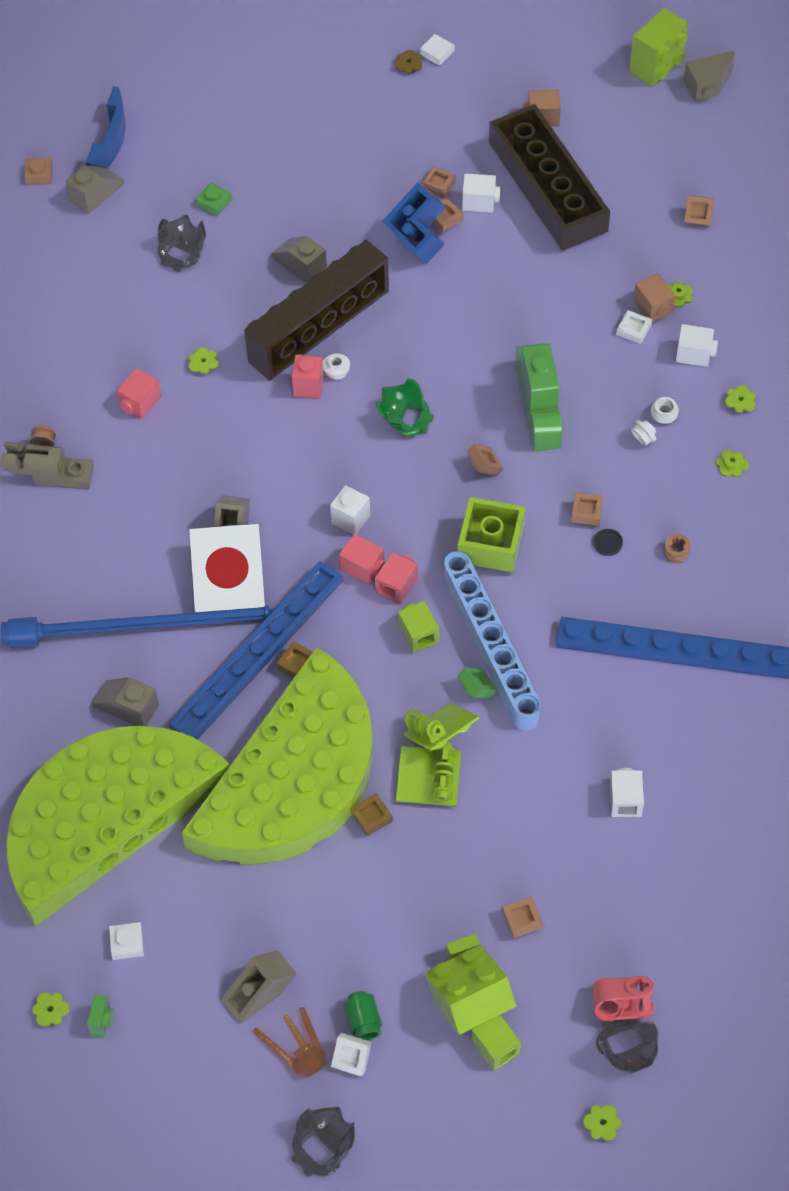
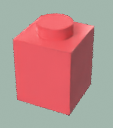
(307, 376)
(138, 393)
(361, 559)
(396, 577)

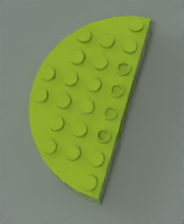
(293, 774)
(100, 807)

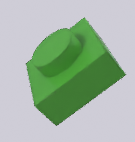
(213, 199)
(476, 683)
(100, 1016)

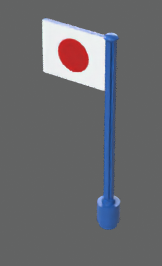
(224, 585)

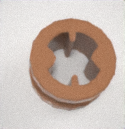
(43, 436)
(679, 540)

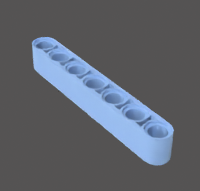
(491, 651)

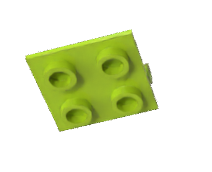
(439, 727)
(429, 775)

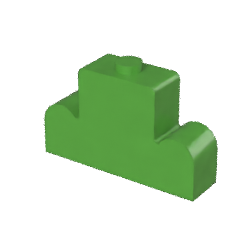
(540, 395)

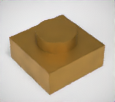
(293, 659)
(371, 814)

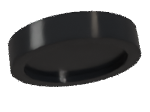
(608, 542)

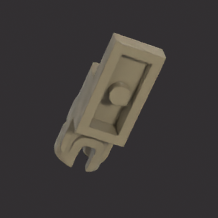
(47, 465)

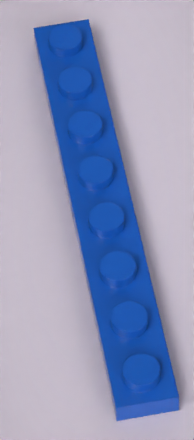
(674, 647)
(256, 651)

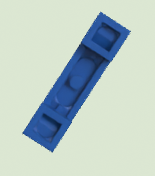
(104, 154)

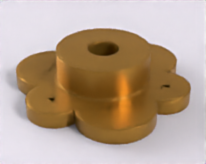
(408, 61)

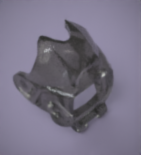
(181, 235)
(637, 1057)
(331, 1130)

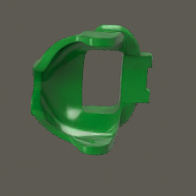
(397, 401)

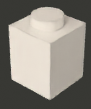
(480, 193)
(696, 345)
(350, 510)
(626, 793)

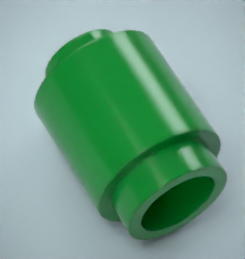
(363, 1015)

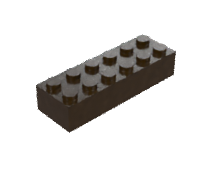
(549, 177)
(317, 309)

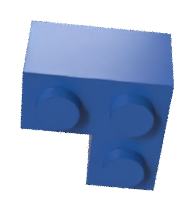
(412, 219)

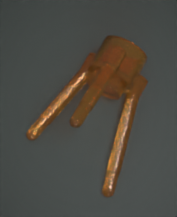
(308, 1058)

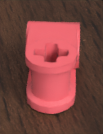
(620, 999)

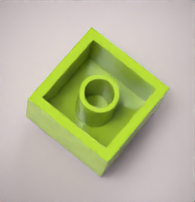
(658, 47)
(492, 533)
(470, 989)

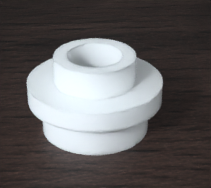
(339, 371)
(664, 404)
(644, 432)

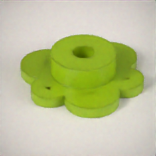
(682, 293)
(203, 360)
(740, 399)
(732, 463)
(45, 1003)
(607, 1115)

